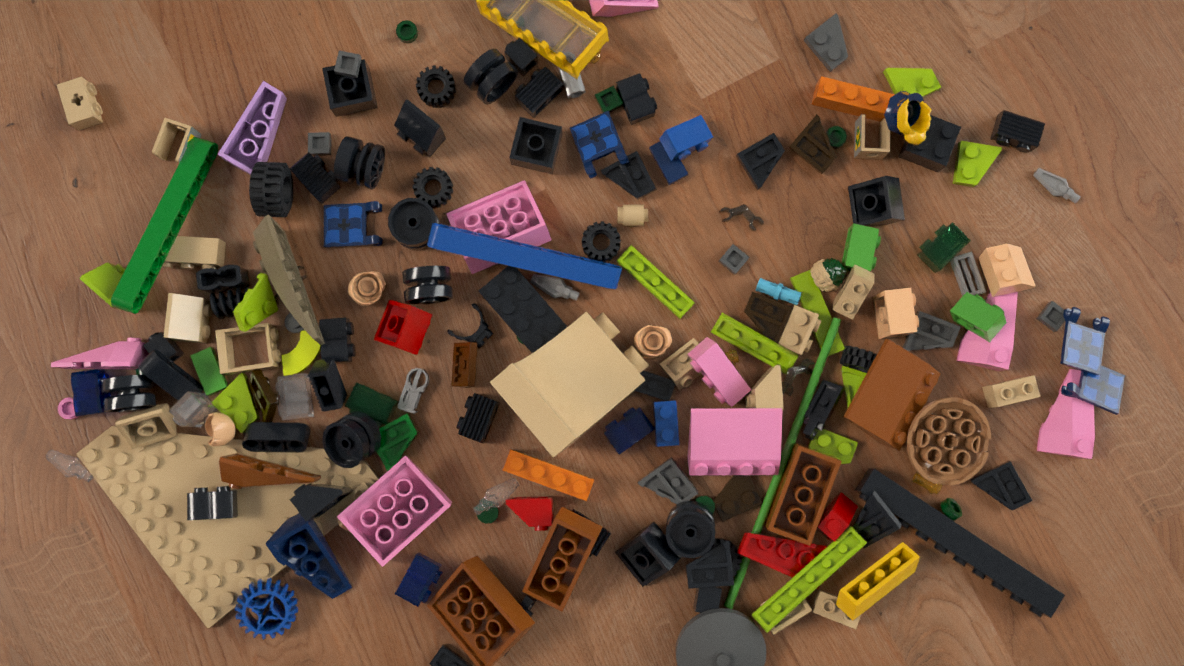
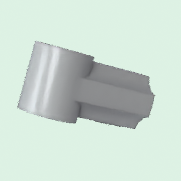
(573, 87)

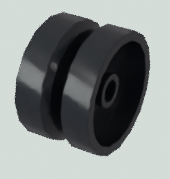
(490, 76)
(402, 221)
(427, 285)
(128, 393)
(351, 439)
(690, 529)

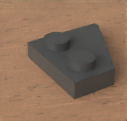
(828, 43)
(931, 333)
(669, 482)

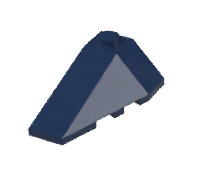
(307, 552)

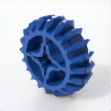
(275, 611)

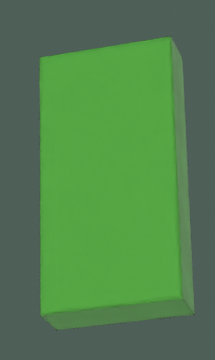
(208, 371)

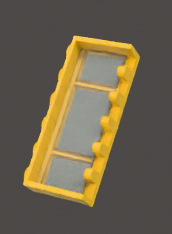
(550, 29)

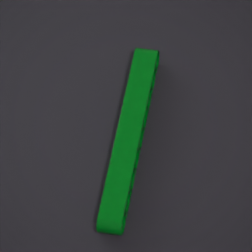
(164, 226)

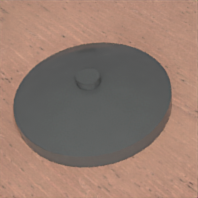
(720, 639)

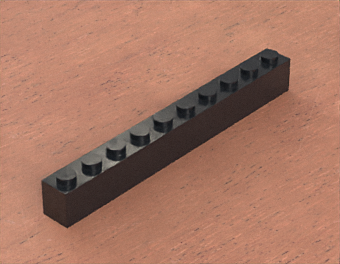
(962, 545)

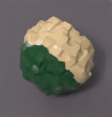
(828, 274)

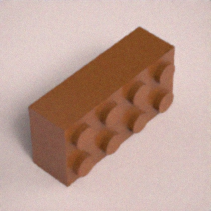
(802, 494)
(562, 558)

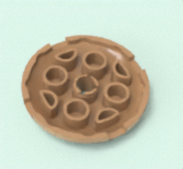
(965, 446)

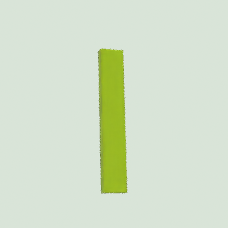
(808, 579)

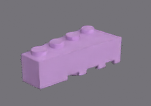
(255, 130)

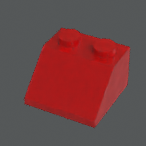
(403, 327)
(534, 511)

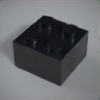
(350, 94)
(536, 145)
(936, 148)

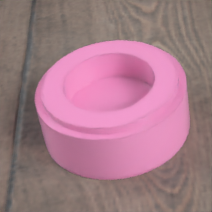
(66, 409)

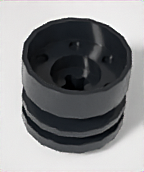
(359, 162)

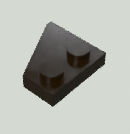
(814, 146)
(768, 315)
(262, 395)
(736, 497)

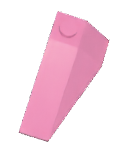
(997, 353)
(112, 356)
(1069, 425)

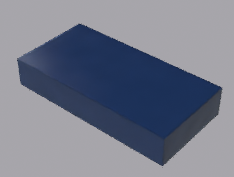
(671, 170)

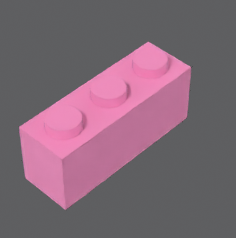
(718, 372)

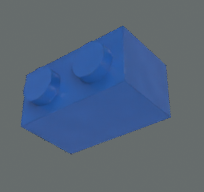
(686, 138)
(666, 423)

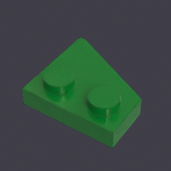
(396, 439)

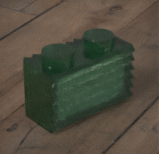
(943, 247)
(373, 403)

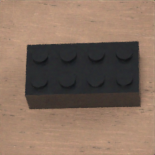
(522, 308)

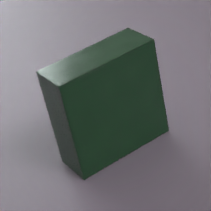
(608, 100)

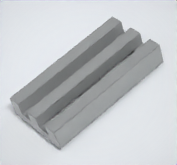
(959, 276)

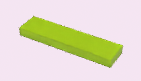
(655, 282)
(812, 300)
(754, 343)

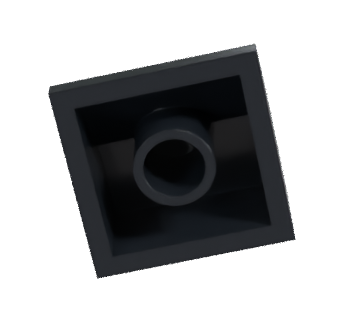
(419, 129)
(876, 202)
(317, 499)
(648, 554)

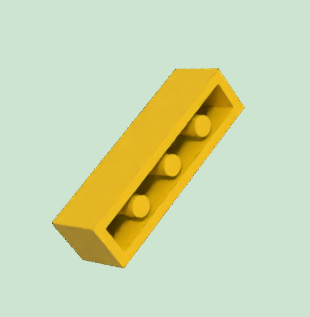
(877, 581)

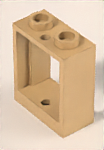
(226, 351)

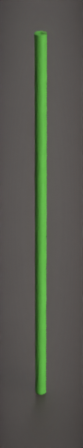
(776, 479)

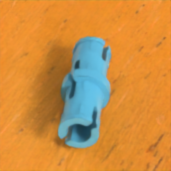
(778, 291)

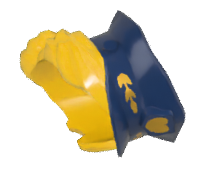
(909, 116)

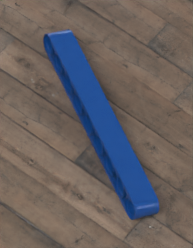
(523, 256)

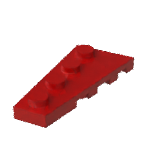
(779, 554)

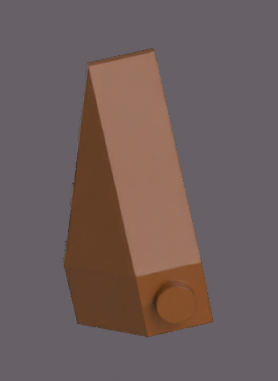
(249, 471)

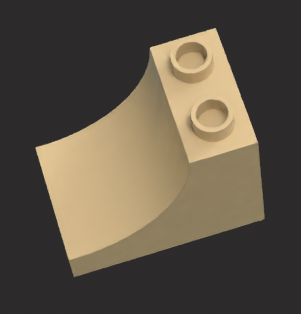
(571, 382)

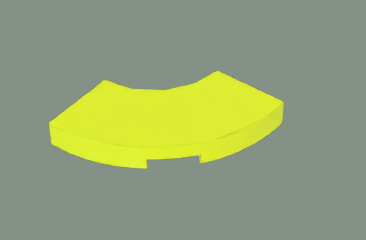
(301, 356)

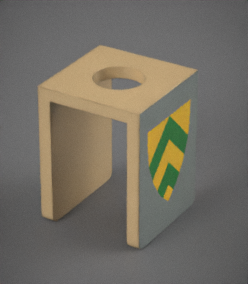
(166, 137)
(884, 141)

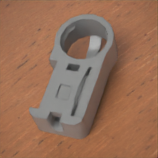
(411, 394)

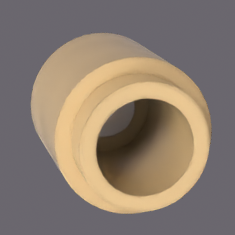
(632, 215)

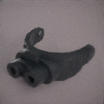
(482, 332)

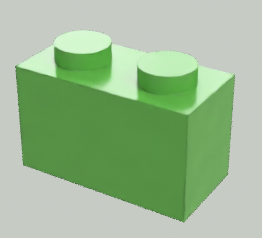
(861, 247)
(978, 316)

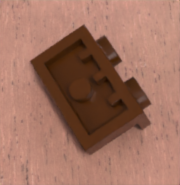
(464, 364)

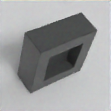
(348, 64)
(319, 143)
(733, 259)
(1052, 316)

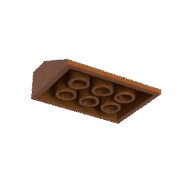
(892, 395)
(480, 613)

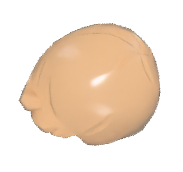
(366, 287)
(652, 341)
(220, 428)

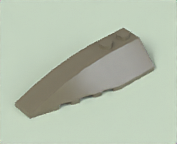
(284, 274)

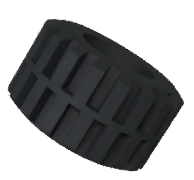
(271, 189)

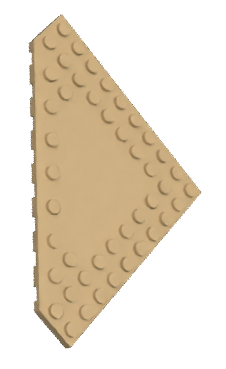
(208, 557)

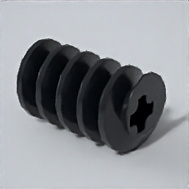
(224, 305)

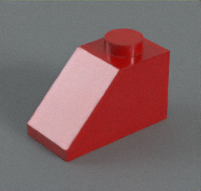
(837, 517)

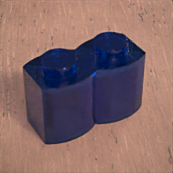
(88, 392)
(629, 430)
(418, 580)

